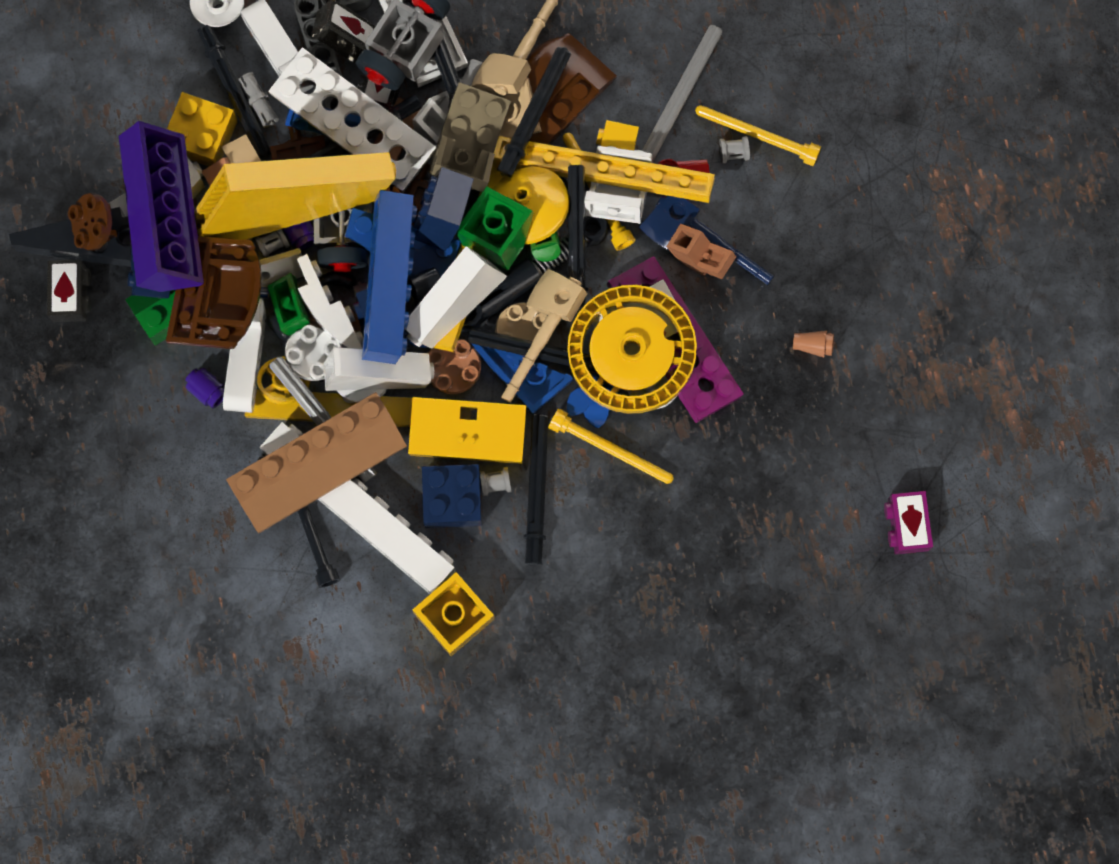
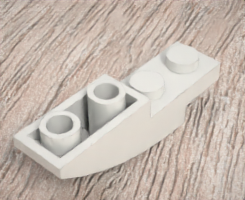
(332, 318)

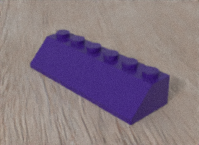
(160, 208)

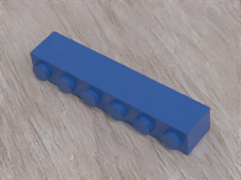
(388, 277)

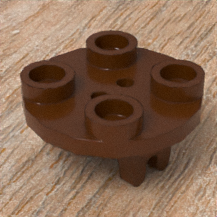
(91, 222)

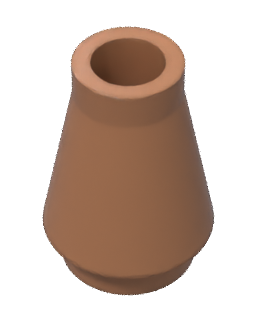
(815, 343)

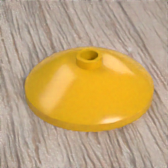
(545, 197)

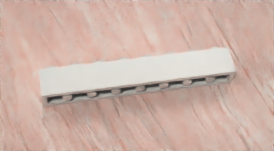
(377, 525)

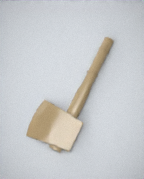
(507, 73)
(557, 299)

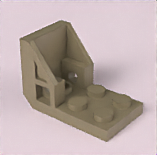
(470, 134)

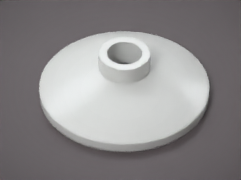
(207, 14)

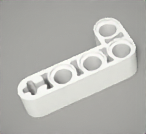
(271, 38)
(244, 366)

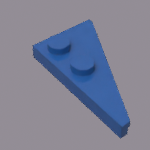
(538, 386)

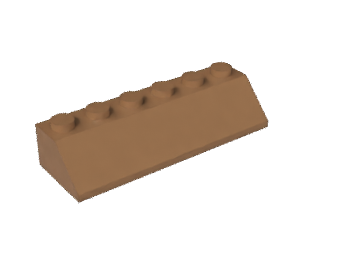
(316, 462)

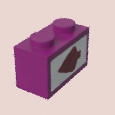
(909, 522)

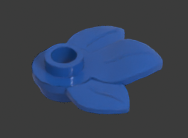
(580, 403)

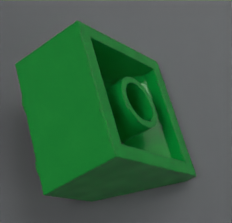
(496, 227)
(153, 315)

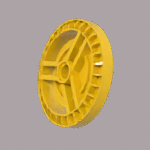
(638, 327)

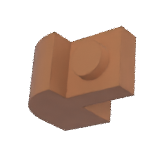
(698, 254)

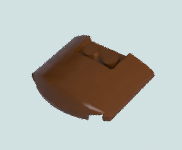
(577, 88)
(225, 304)

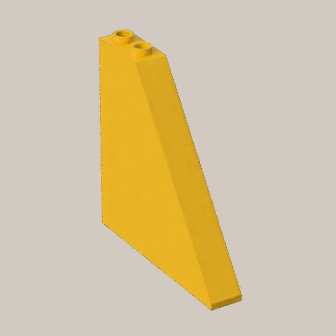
(277, 194)

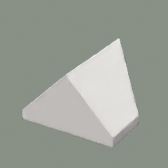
(431, 117)

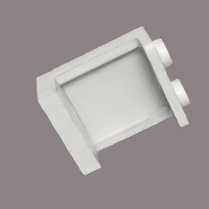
(613, 201)

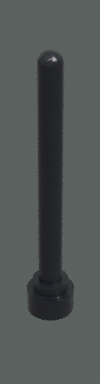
(325, 573)

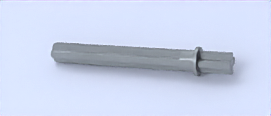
(306, 399)

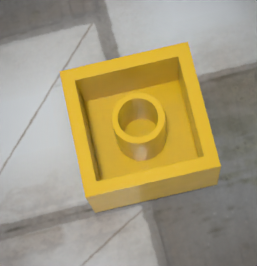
(205, 127)
(453, 614)

